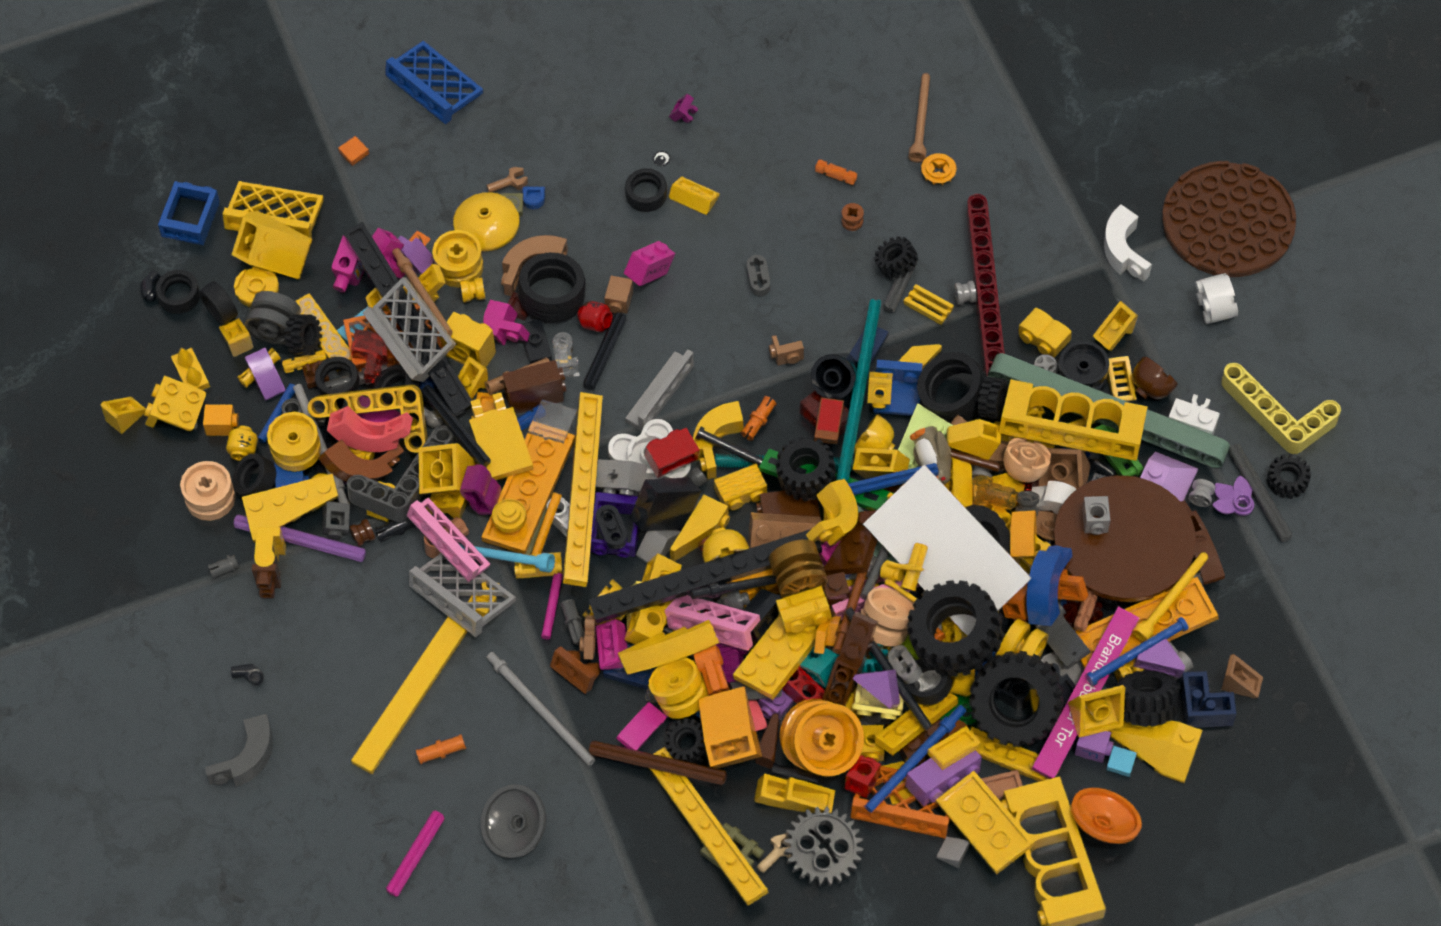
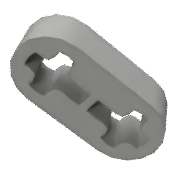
(902, 666)

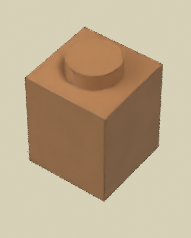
(619, 294)

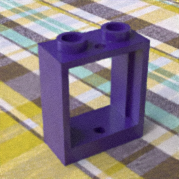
(624, 505)

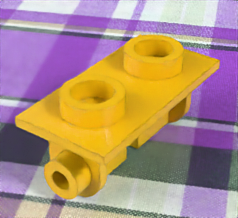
(527, 571)

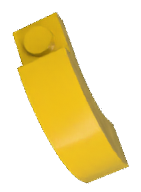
(431, 279)
(720, 422)
(840, 510)

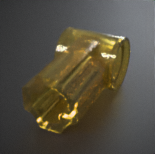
(986, 493)

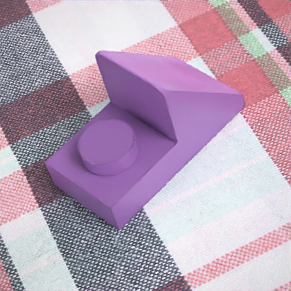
(417, 254)

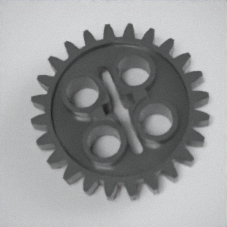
(806, 858)

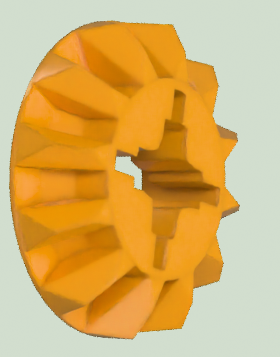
(939, 161)

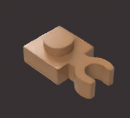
(587, 643)

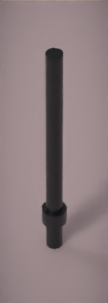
(715, 590)
(902, 689)

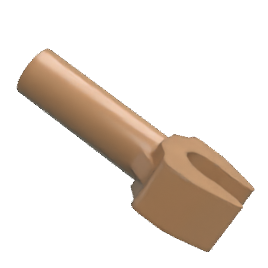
(510, 180)

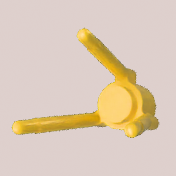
(895, 572)

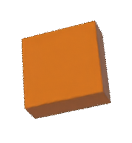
(353, 150)

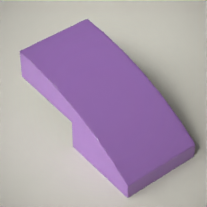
(265, 374)

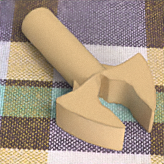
(775, 854)

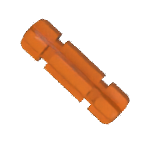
(836, 172)

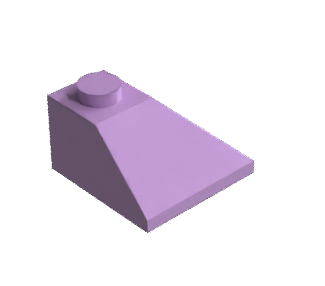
(1170, 474)

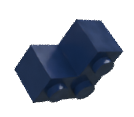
(1202, 707)

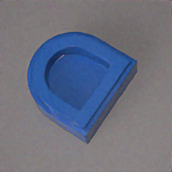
(533, 197)

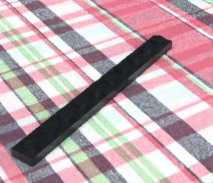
(383, 280)
(681, 582)

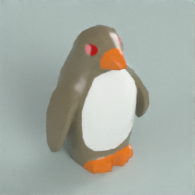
(933, 448)

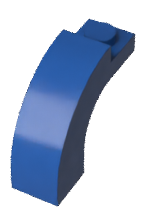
(1043, 587)

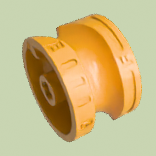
(821, 737)

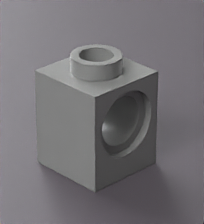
(1096, 506)

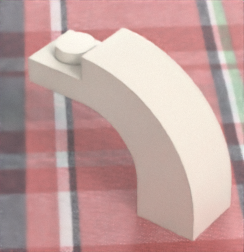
(1119, 255)

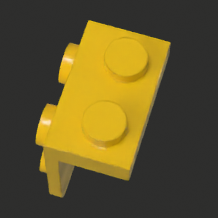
(175, 404)

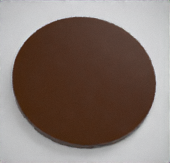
(1229, 219)
(1146, 542)

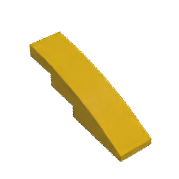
(668, 648)

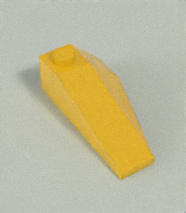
(1164, 746)

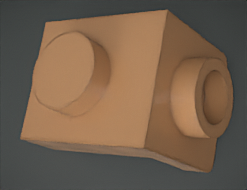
(787, 353)

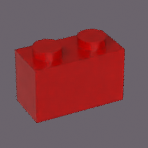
(671, 452)

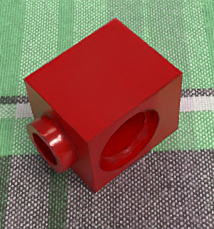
(860, 783)

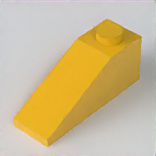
(705, 518)

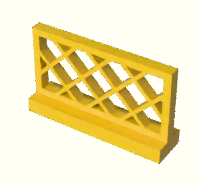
(233, 217)

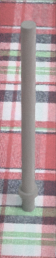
(501, 666)

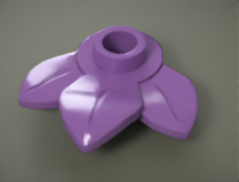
(1232, 496)

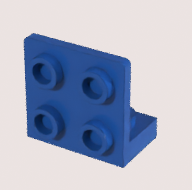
(904, 386)

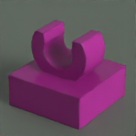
(681, 109)

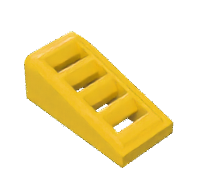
(1125, 364)

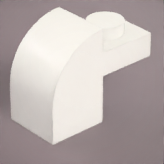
(1053, 495)

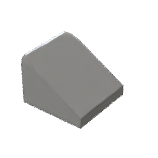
(953, 851)

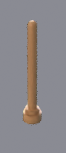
(917, 151)

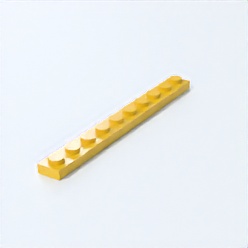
(582, 490)

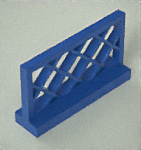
(421, 89)

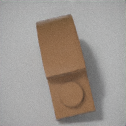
(523, 252)

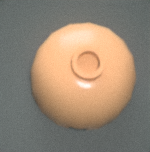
(1026, 460)

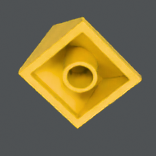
(1098, 711)

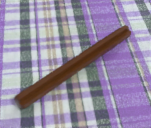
(657, 762)

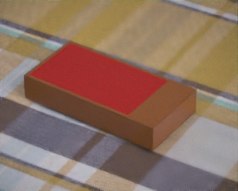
(829, 420)

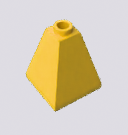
(442, 468)

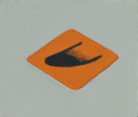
(423, 238)

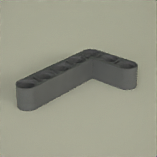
(394, 502)

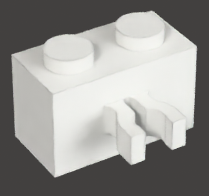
(1194, 415)

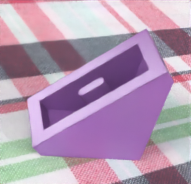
(1162, 659)
(881, 685)

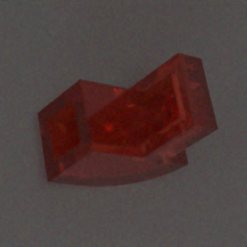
(371, 348)

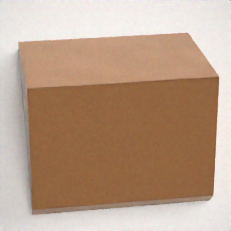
(1067, 466)

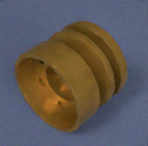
(797, 567)

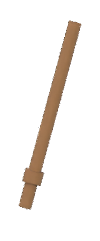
(406, 267)

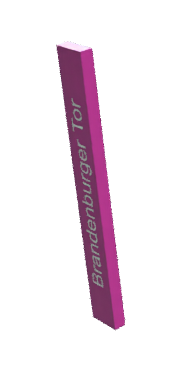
(1064, 731)

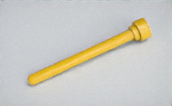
(1144, 630)

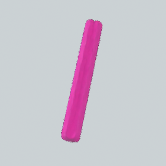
(415, 853)

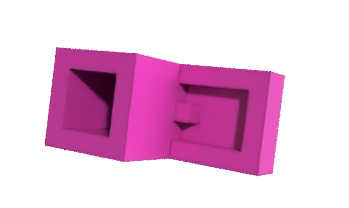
(387, 243)
(501, 320)

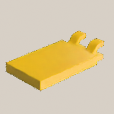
(500, 438)

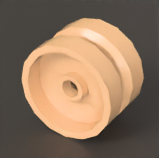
(207, 490)
(891, 612)

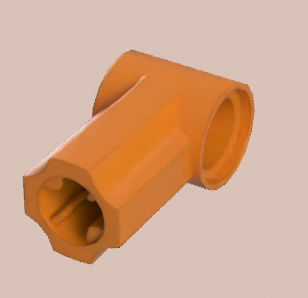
(710, 665)

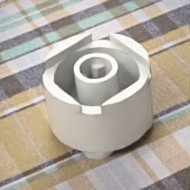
(1217, 298)

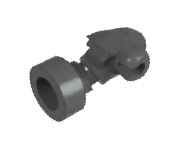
(733, 600)

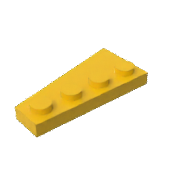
(288, 503)

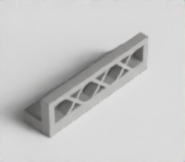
(661, 389)

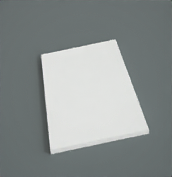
(956, 542)

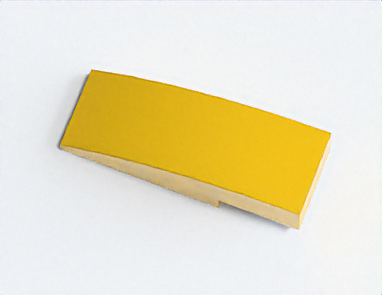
(793, 794)

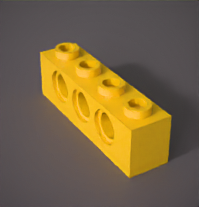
(639, 626)

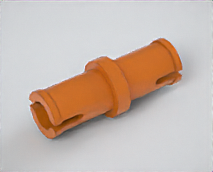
(758, 418)
(440, 749)

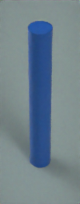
(289, 392)

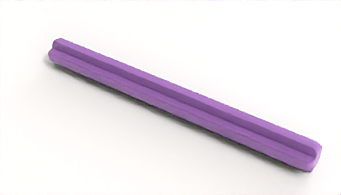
(311, 541)

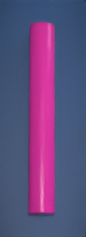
(551, 607)

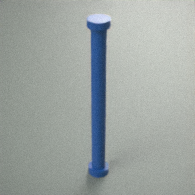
(1093, 677)

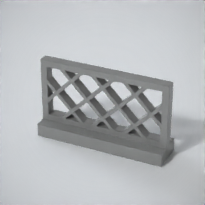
(399, 345)
(448, 599)

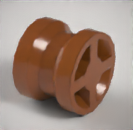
(850, 222)

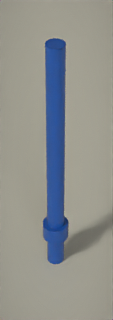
(946, 725)

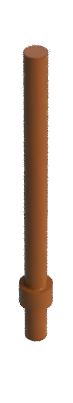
(842, 628)

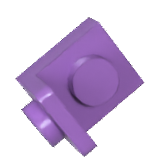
(778, 705)

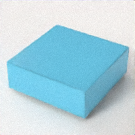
(1121, 761)

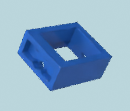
(186, 231)

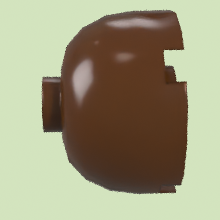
(1152, 380)

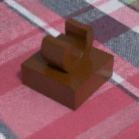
(309, 373)

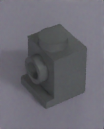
(335, 512)

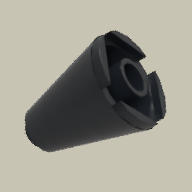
(834, 375)

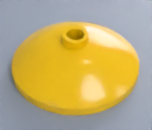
(492, 229)

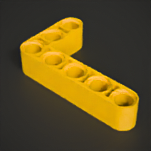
(377, 404)

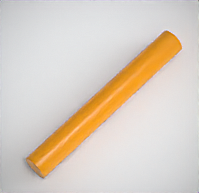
(547, 522)

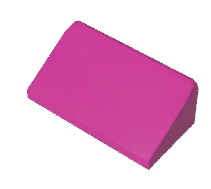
(611, 642)

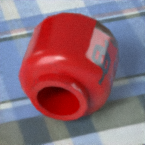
(595, 316)

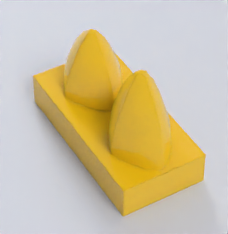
(190, 369)

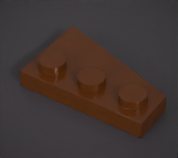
(854, 549)

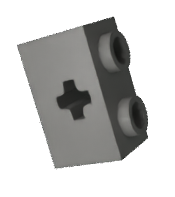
(620, 476)

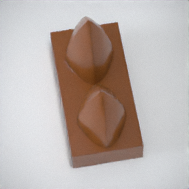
(571, 668)

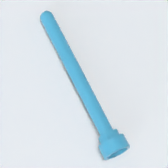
(543, 561)

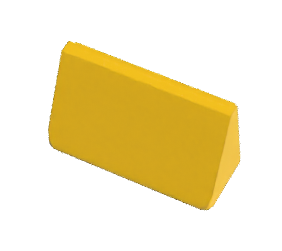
(693, 195)

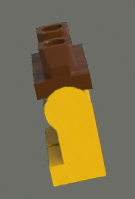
(267, 551)

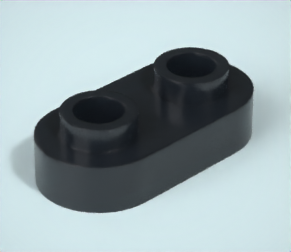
(611, 528)

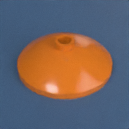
(1106, 815)

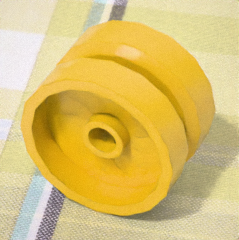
(458, 257)
(294, 441)
(1020, 639)
(678, 688)

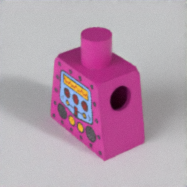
(346, 267)

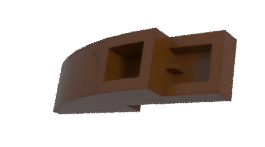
(1212, 568)
(851, 659)

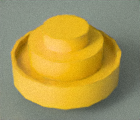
(509, 515)

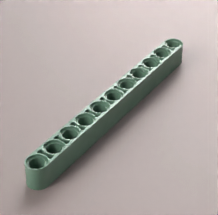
(1157, 428)

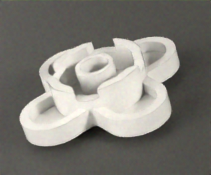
(632, 448)

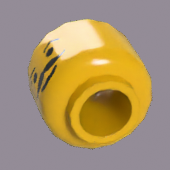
(241, 442)

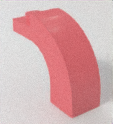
(366, 434)

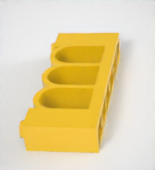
(1022, 397)
(1070, 908)

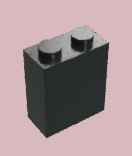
(665, 504)

